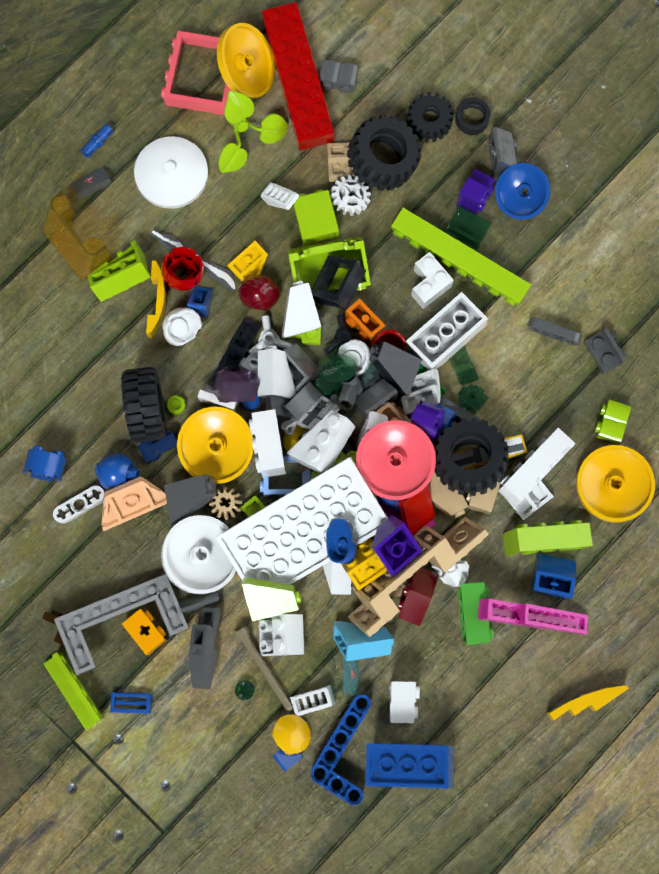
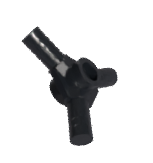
(342, 335)

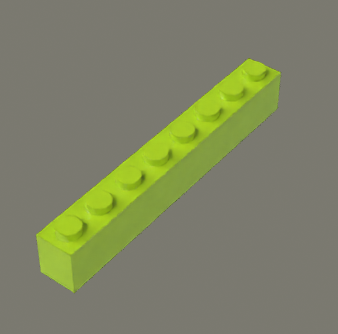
(461, 257)

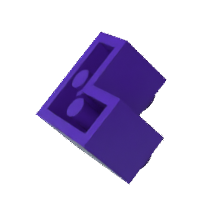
(476, 192)

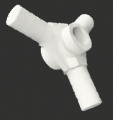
(268, 338)

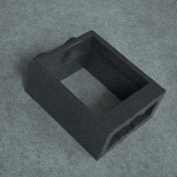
(348, 287)

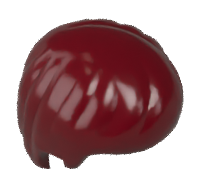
(258, 292)

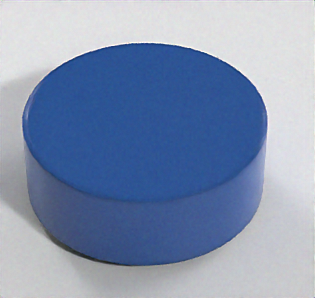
(251, 405)

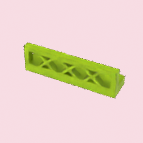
(73, 691)

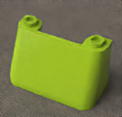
(308, 261)

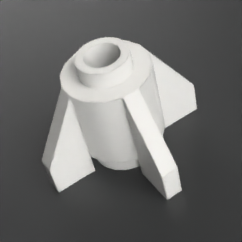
(456, 575)

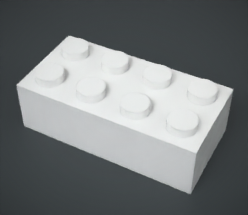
(446, 332)

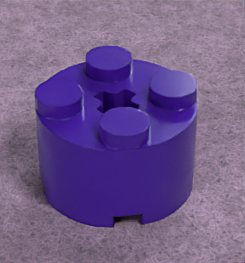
(428, 418)

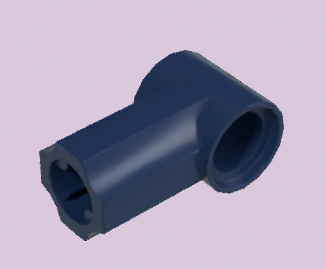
(153, 450)

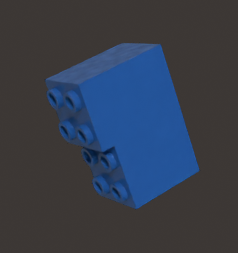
(410, 766)

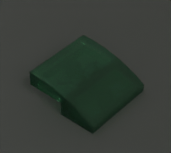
(468, 228)

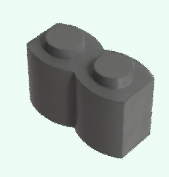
(338, 76)

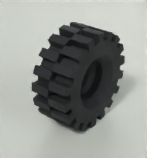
(426, 129)

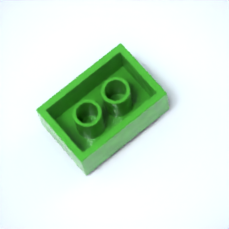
(473, 630)

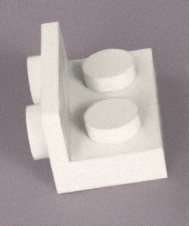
(208, 397)

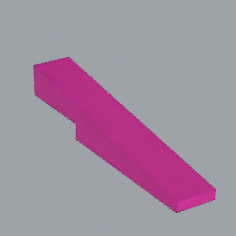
(532, 616)

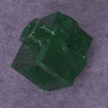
(327, 389)
(478, 398)

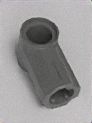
(349, 392)

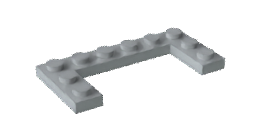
(78, 620)

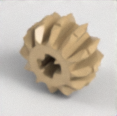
(222, 509)

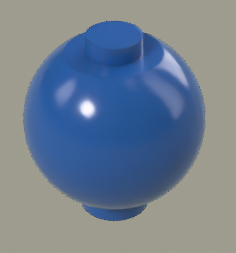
(115, 470)

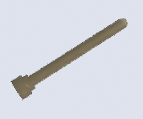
(244, 637)

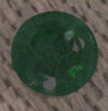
(244, 690)

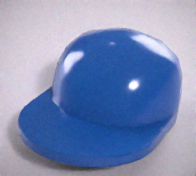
(339, 542)

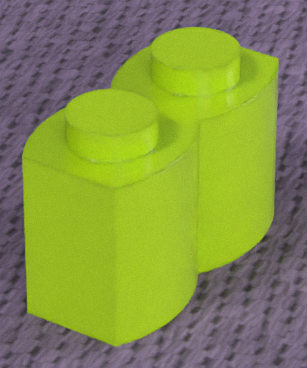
(613, 421)

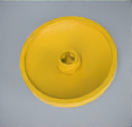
(245, 60)
(215, 444)
(615, 483)

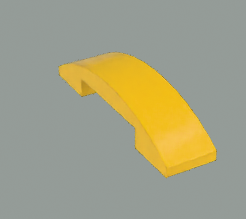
(155, 321)

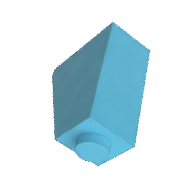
(357, 645)

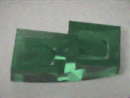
(463, 367)

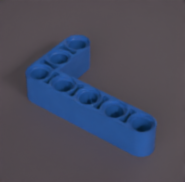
(339, 749)

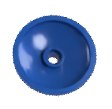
(510, 191)

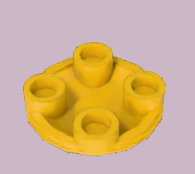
(291, 734)

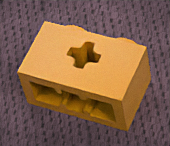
(134, 626)

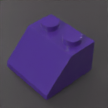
(394, 545)

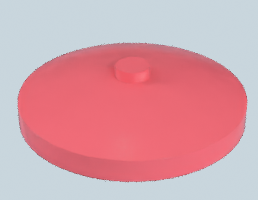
(396, 459)

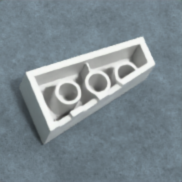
(536, 467)

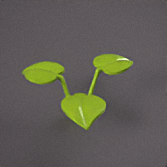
(236, 110)

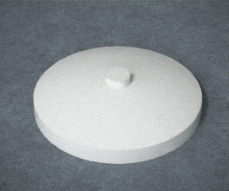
(171, 172)
(195, 557)

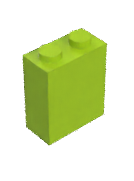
(315, 217)

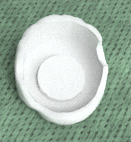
(181, 326)
(358, 352)

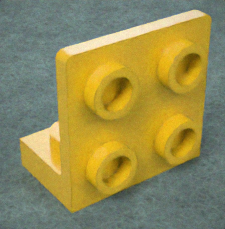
(365, 565)

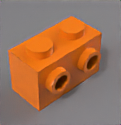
(364, 321)

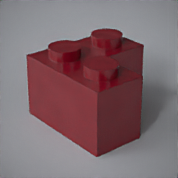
(418, 596)

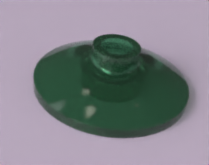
(337, 368)

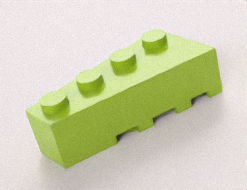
(547, 538)

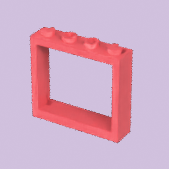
(186, 101)

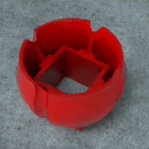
(185, 258)

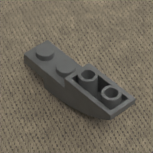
(202, 652)

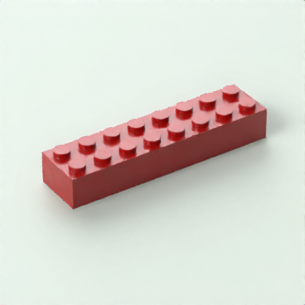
(298, 76)

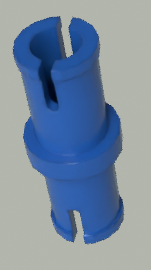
(96, 140)

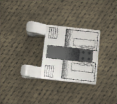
(312, 416)

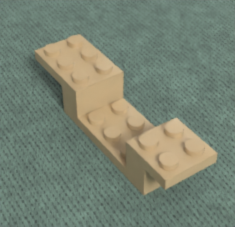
(439, 550)

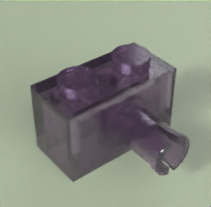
(236, 386)

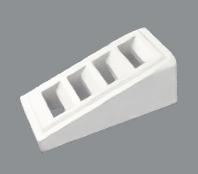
(276, 195)
(329, 696)

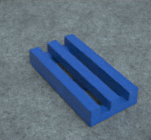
(114, 702)

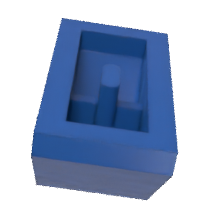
(200, 300)

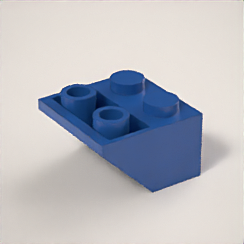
(554, 576)

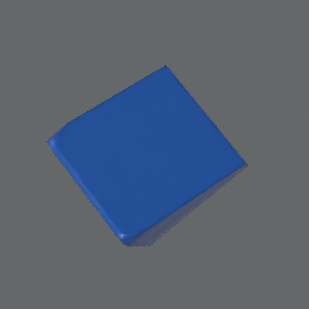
(286, 761)

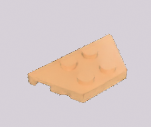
(130, 502)

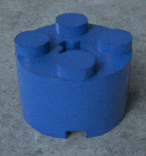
(44, 464)

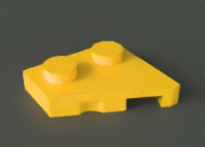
(248, 262)

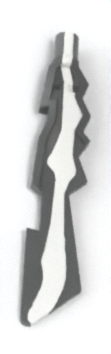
(216, 272)

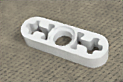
(89, 492)

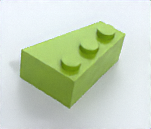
(120, 274)

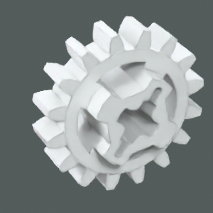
(356, 201)

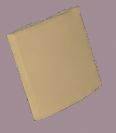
(338, 162)

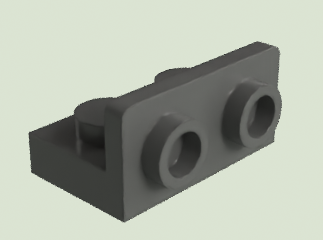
(605, 351)

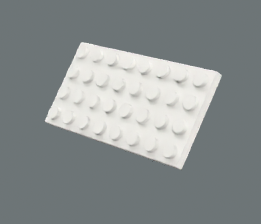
(290, 534)

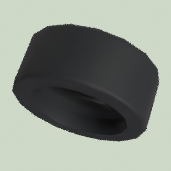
(472, 103)

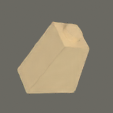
(445, 500)

